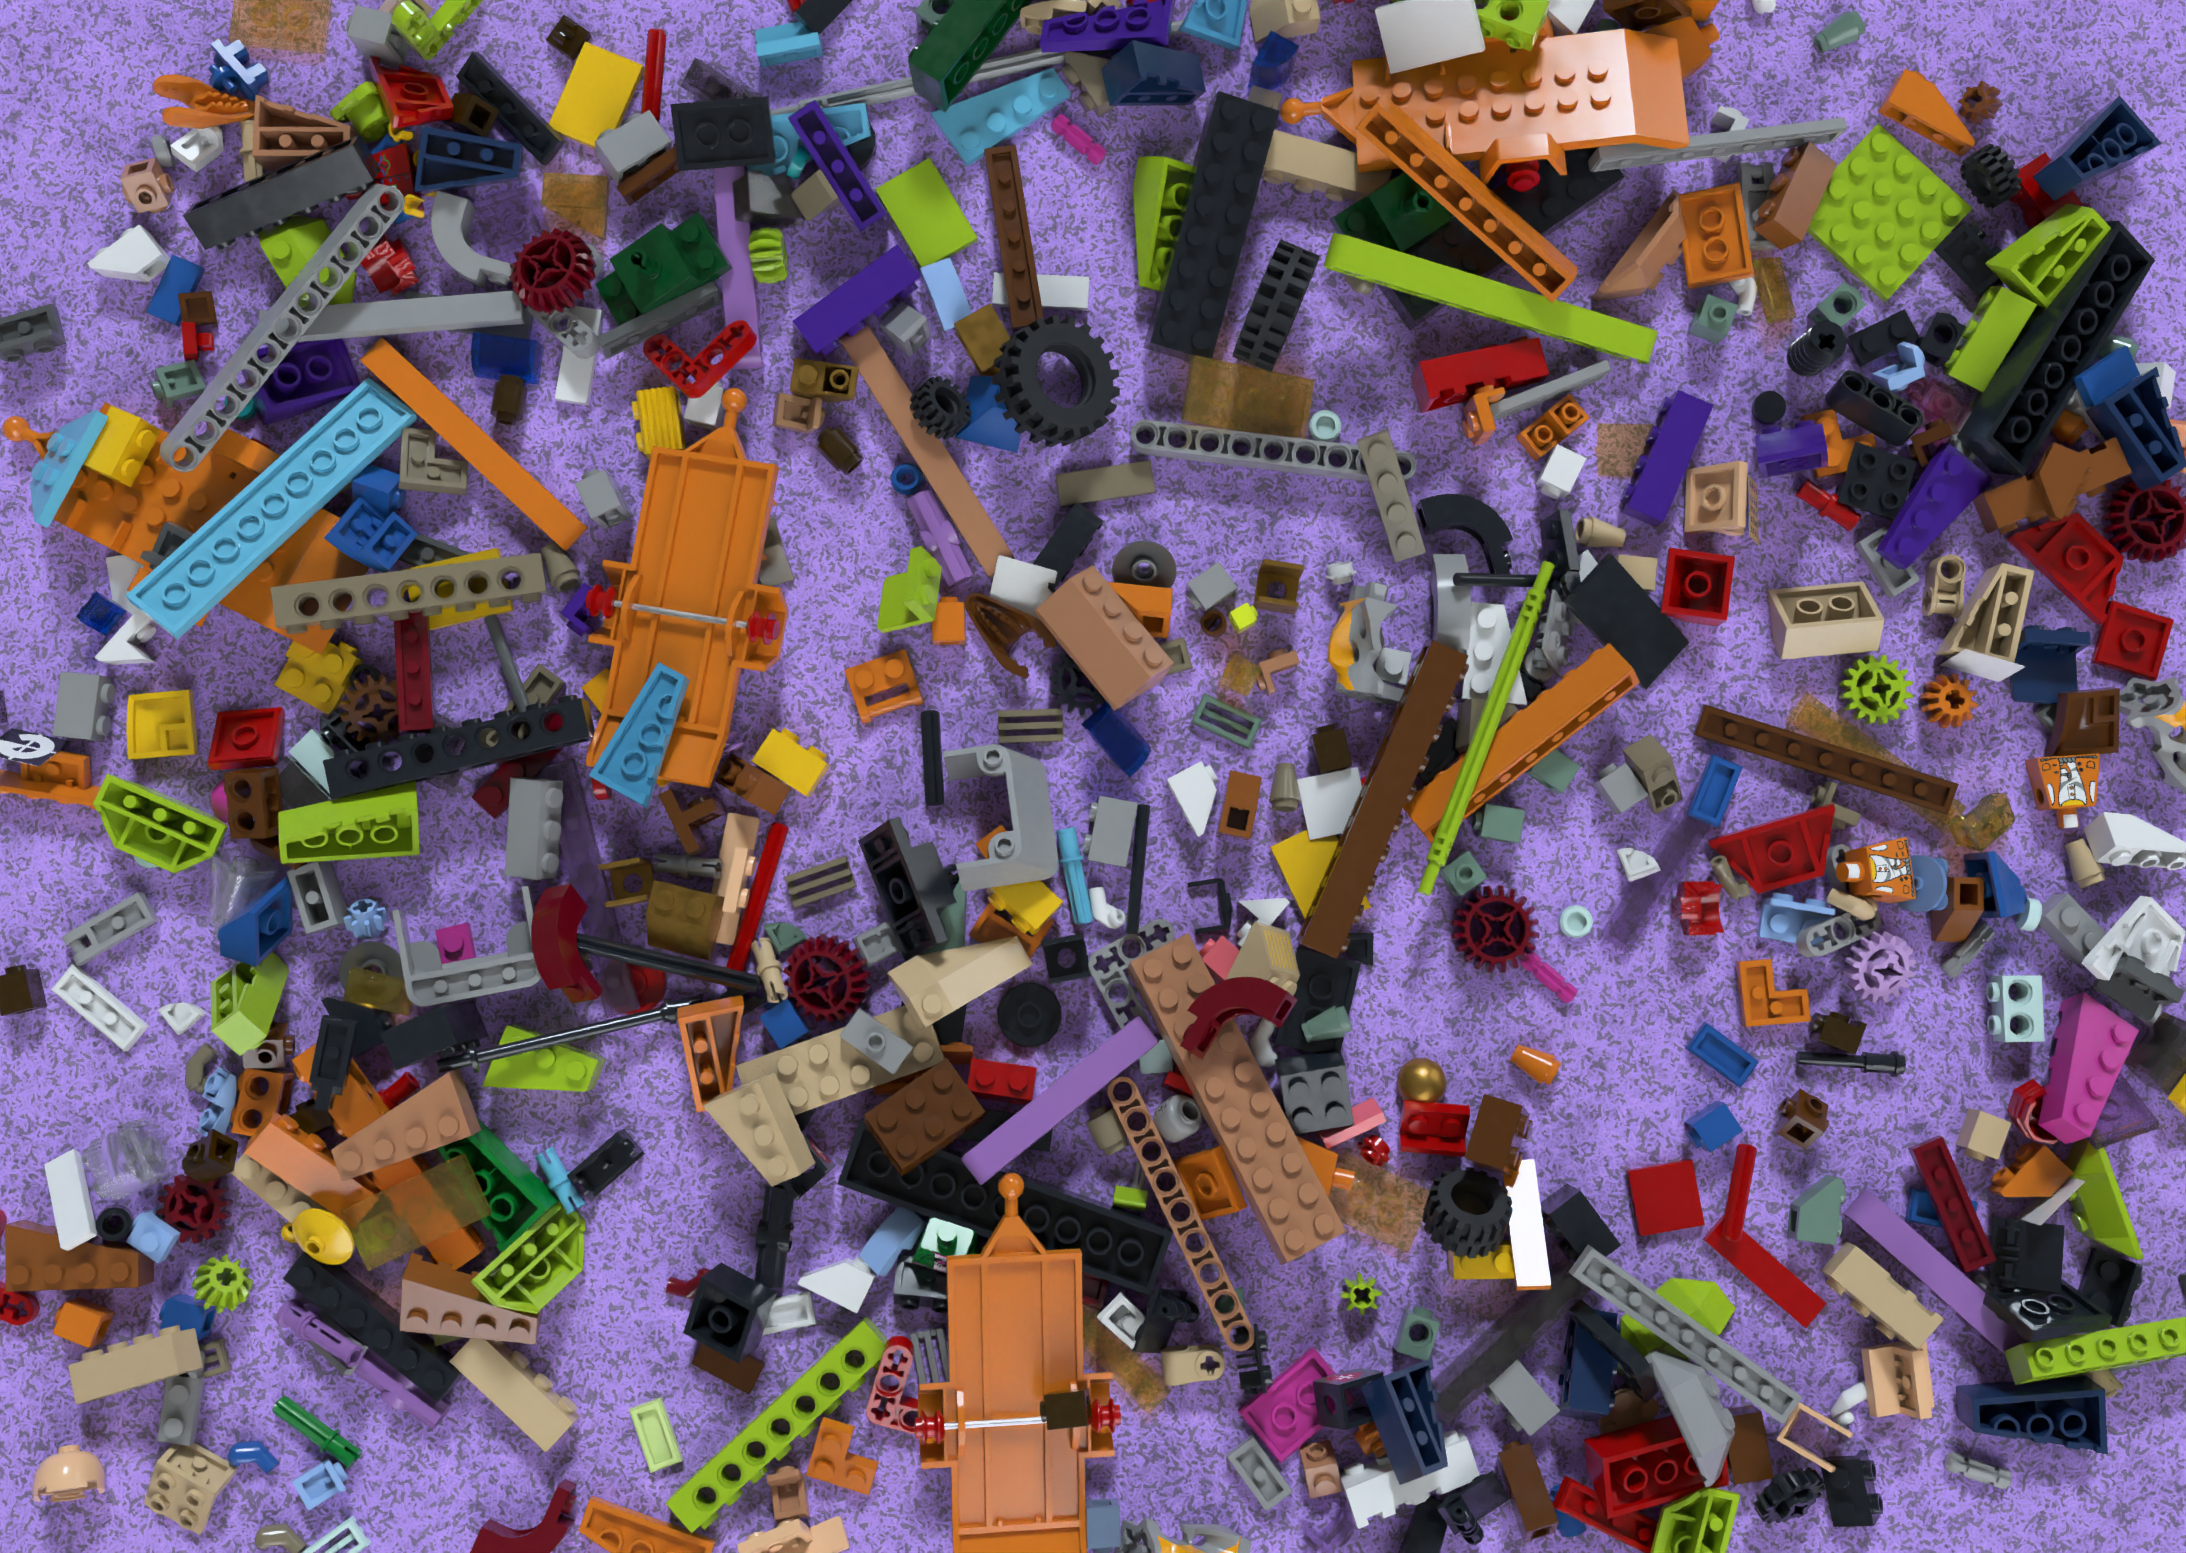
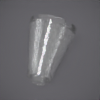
(236, 883)

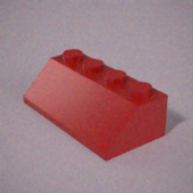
(1643, 1467)

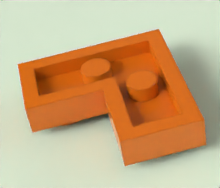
(1838, 449)
(1760, 1001)
(834, 1463)

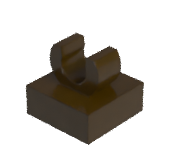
(568, 37)

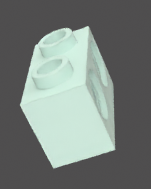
(2026, 1008)

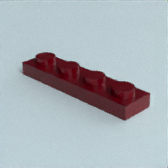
(414, 674)
(495, 792)
(1952, 1204)

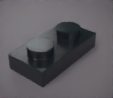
(1881, 337)

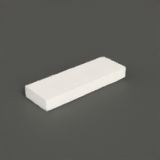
(1055, 292)
(576, 373)
(100, 1007)
(70, 1200)

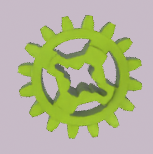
(1877, 702)

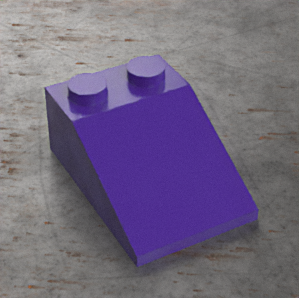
(305, 379)
(1791, 449)

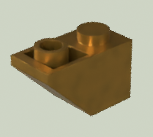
(823, 380)

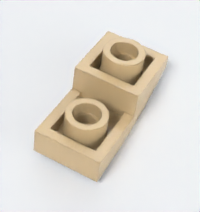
(1033, 16)

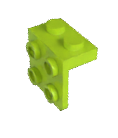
(911, 595)

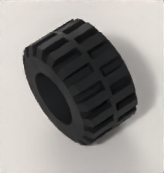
(1463, 1231)

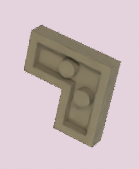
(423, 471)

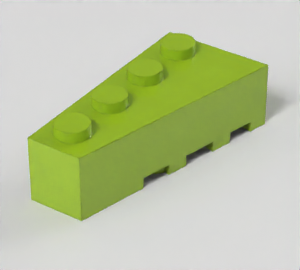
(352, 827)

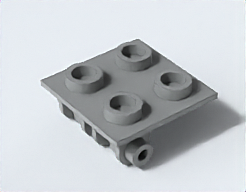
(1553, 635)

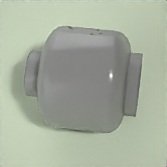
(1177, 1118)

